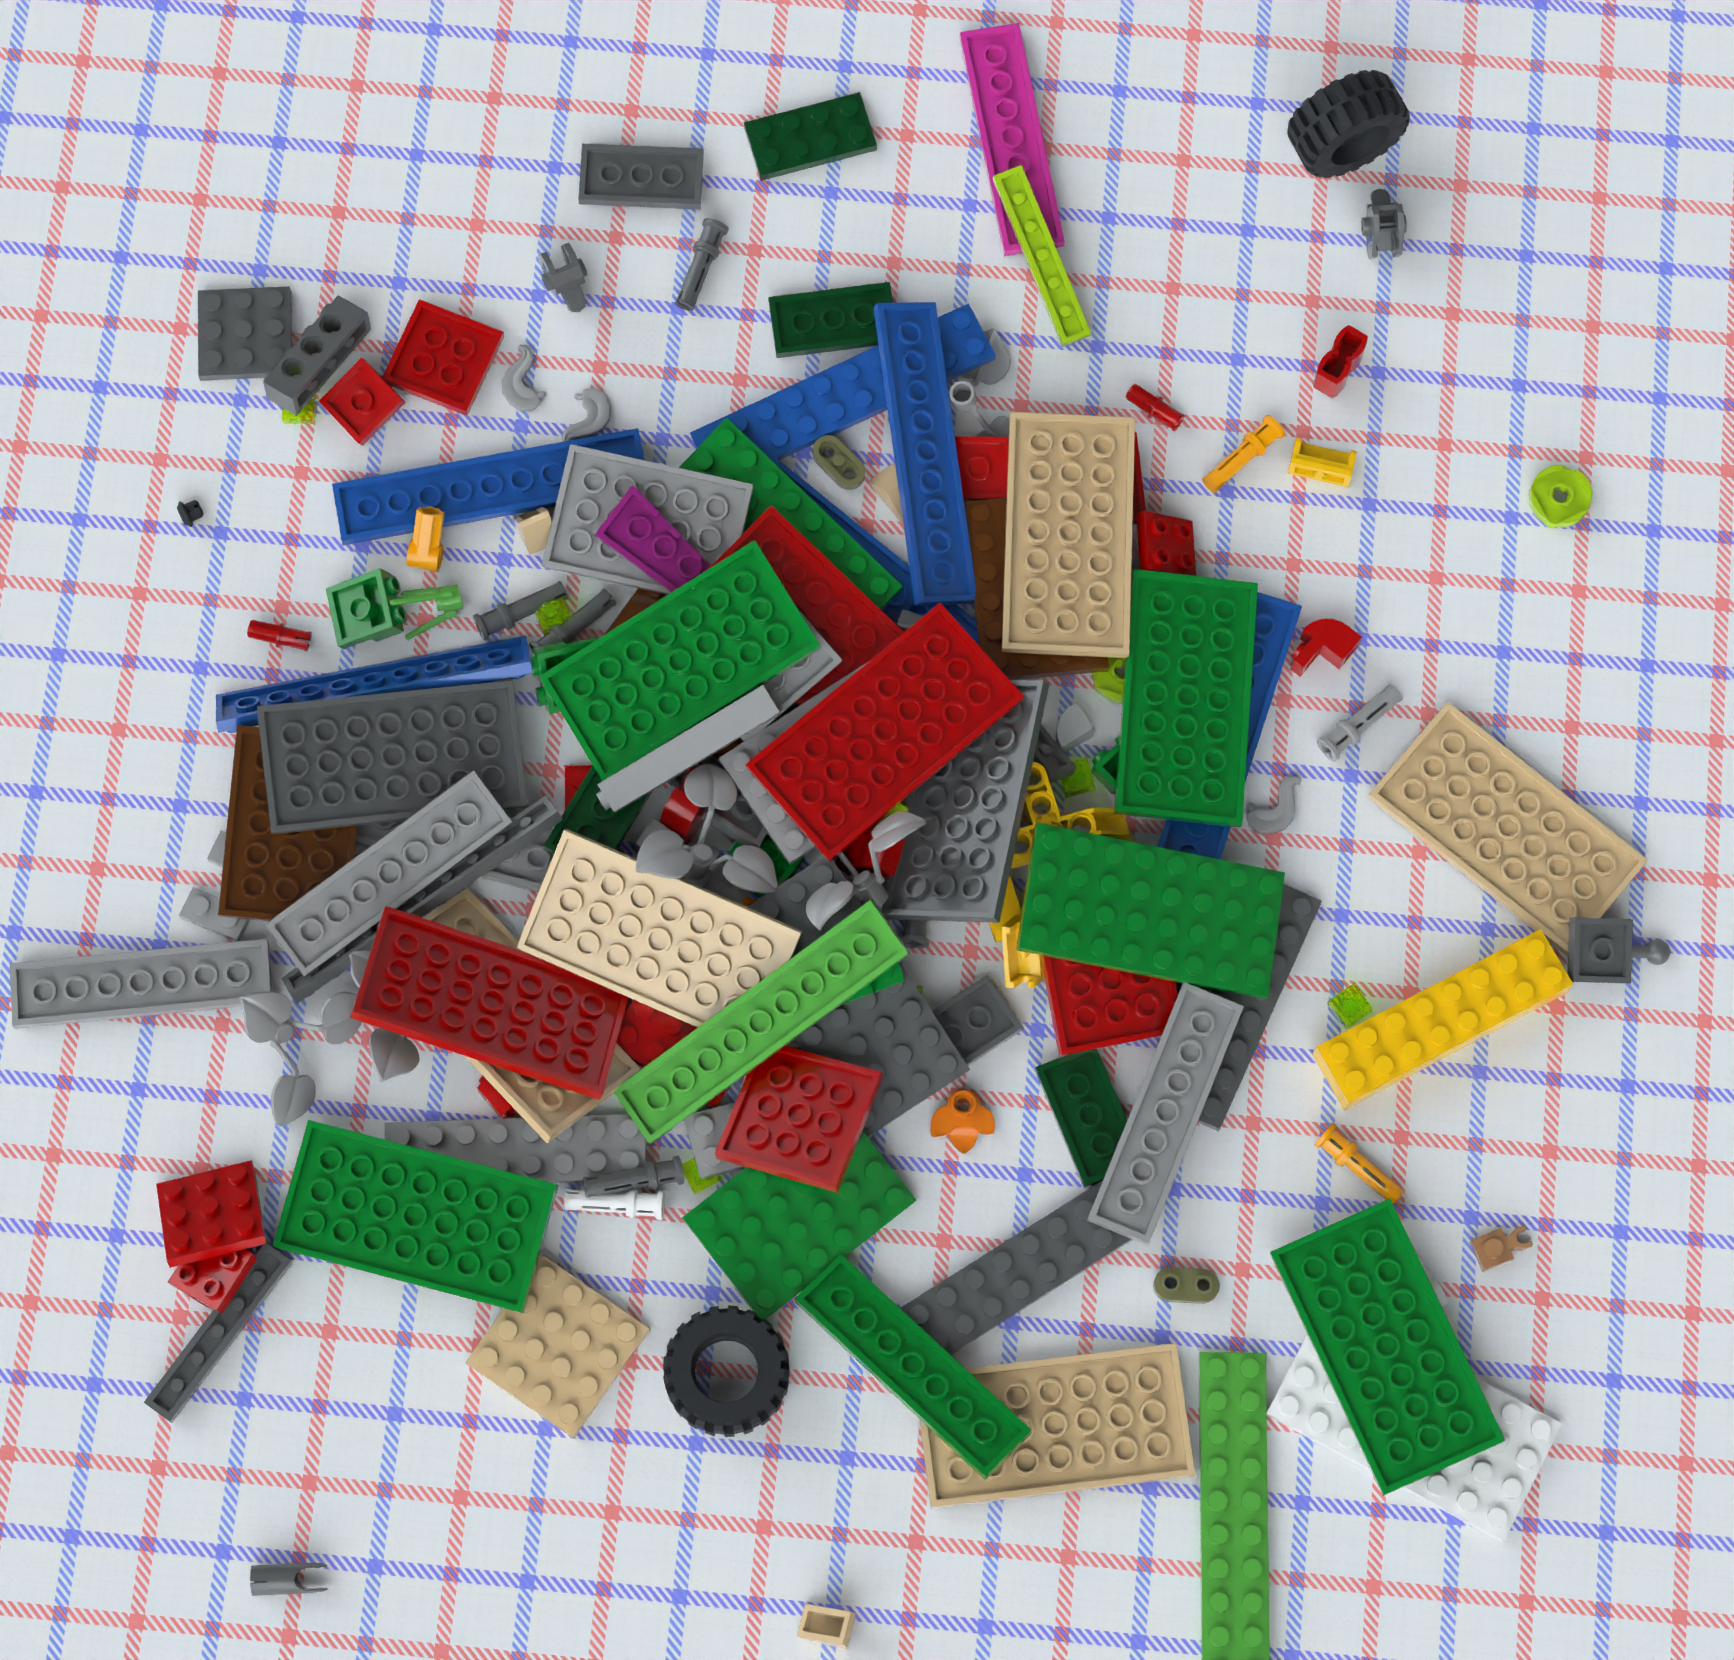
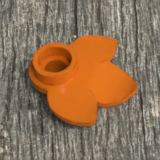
(962, 1125)

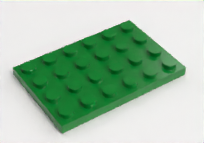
(782, 1233)

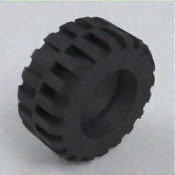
(1348, 123)
(719, 1326)

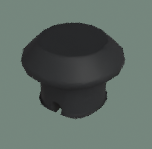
(189, 512)

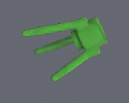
(445, 597)

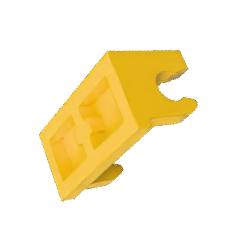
(1322, 463)
(1019, 965)

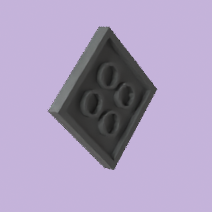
(242, 331)

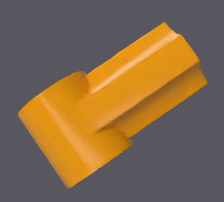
(426, 548)

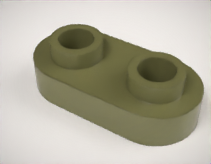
(839, 463)
(1186, 1288)

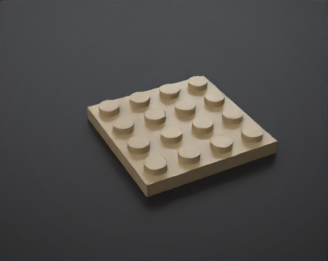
(559, 1350)

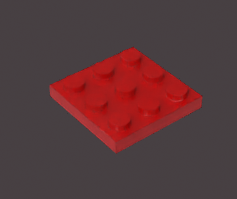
(443, 357)
(210, 1213)

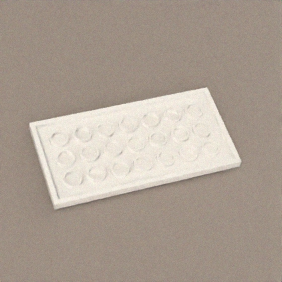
(1478, 1490)

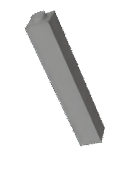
(687, 750)

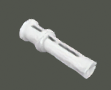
(631, 1203)

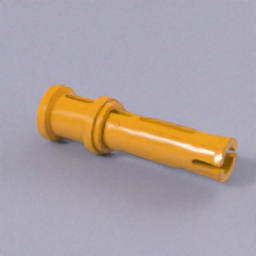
(1253, 445)
(1343, 1157)

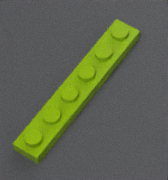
(1041, 256)

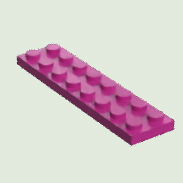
(1009, 122)

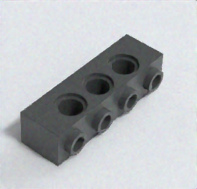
(314, 370)

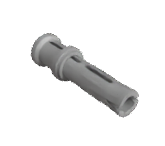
(1349, 730)

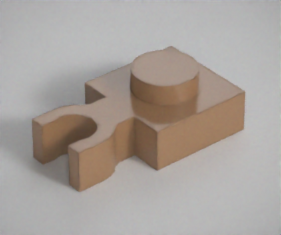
(1495, 1248)

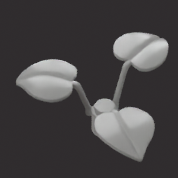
(963, 394)
(667, 857)
(867, 885)
(267, 1019)
(389, 1051)

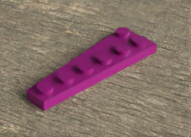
(650, 542)

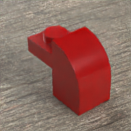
(1326, 638)
(681, 814)

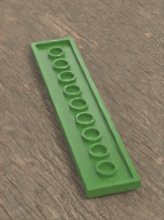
(761, 1021)
(1233, 1506)

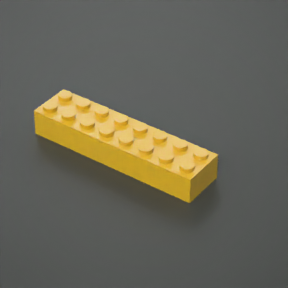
(1442, 1019)

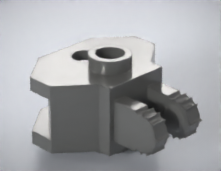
(1383, 225)
(565, 279)

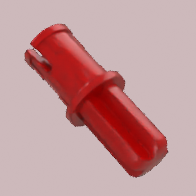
(1154, 407)
(279, 634)

